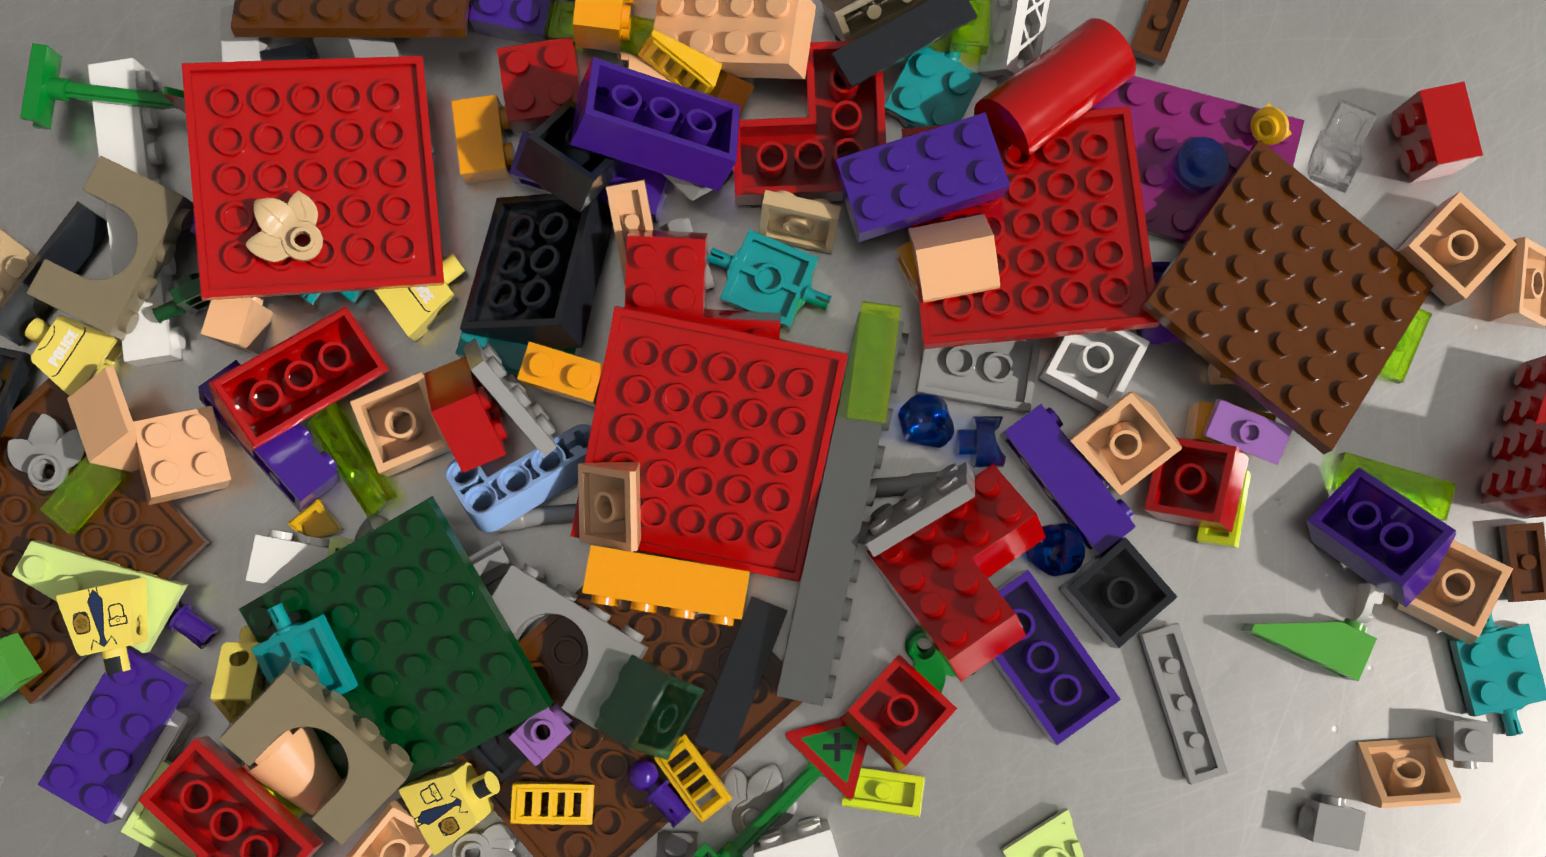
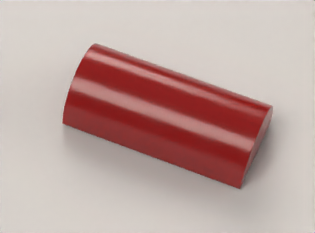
(1059, 85)
(296, 379)

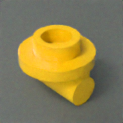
(1270, 125)

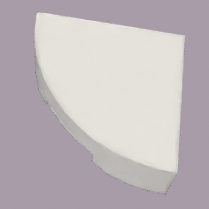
(1366, 597)

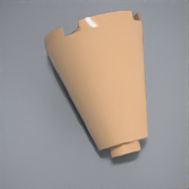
(297, 768)

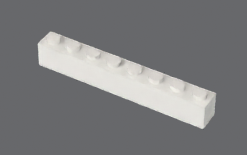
(128, 139)

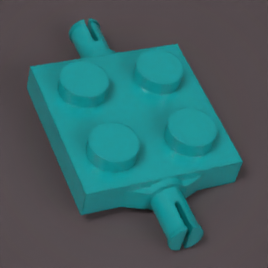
(932, 89)
(769, 277)
(308, 644)
(1500, 673)

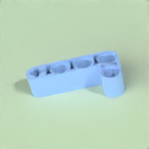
(527, 472)

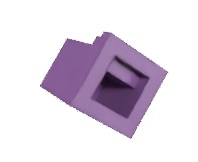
(536, 748)

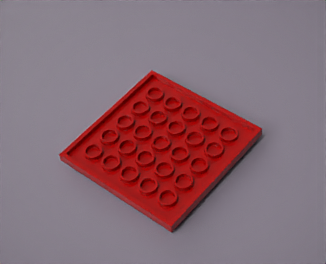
(343, 136)
(1064, 242)
(723, 435)

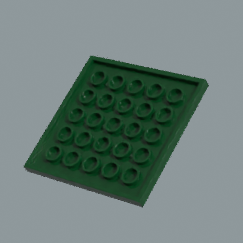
(419, 637)

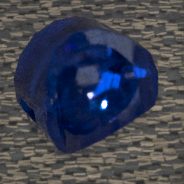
(1200, 164)
(923, 421)
(981, 442)
(1061, 550)

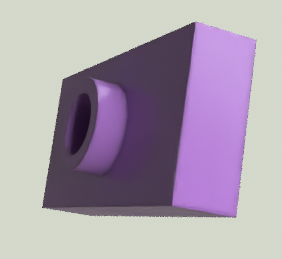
(1247, 431)

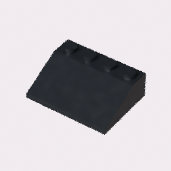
(538, 271)

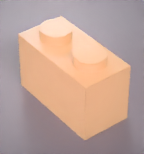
(238, 323)

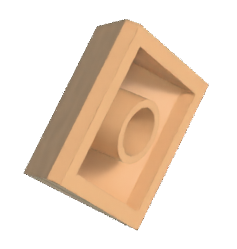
(955, 258)
(1520, 286)
(105, 422)
(1126, 442)
(610, 504)
(1405, 773)
(392, 835)

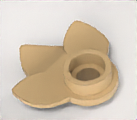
(280, 227)

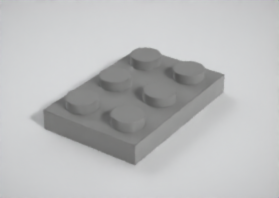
(983, 373)
(511, 395)
(920, 507)

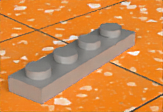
(1183, 703)

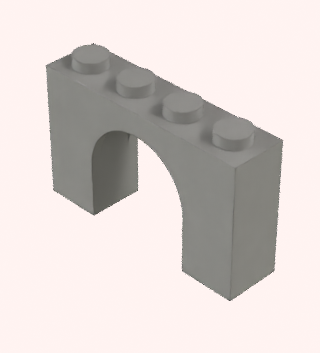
(526, 598)

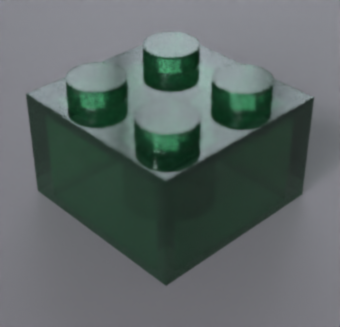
(648, 707)

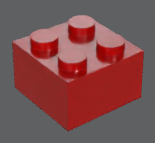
(537, 80)
(1436, 132)
(466, 414)
(1198, 485)
(898, 713)

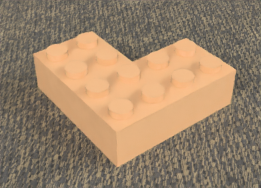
(743, 35)

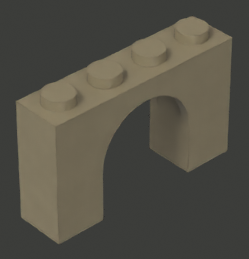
(115, 301)
(300, 700)

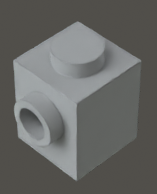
(1465, 741)
(1332, 822)

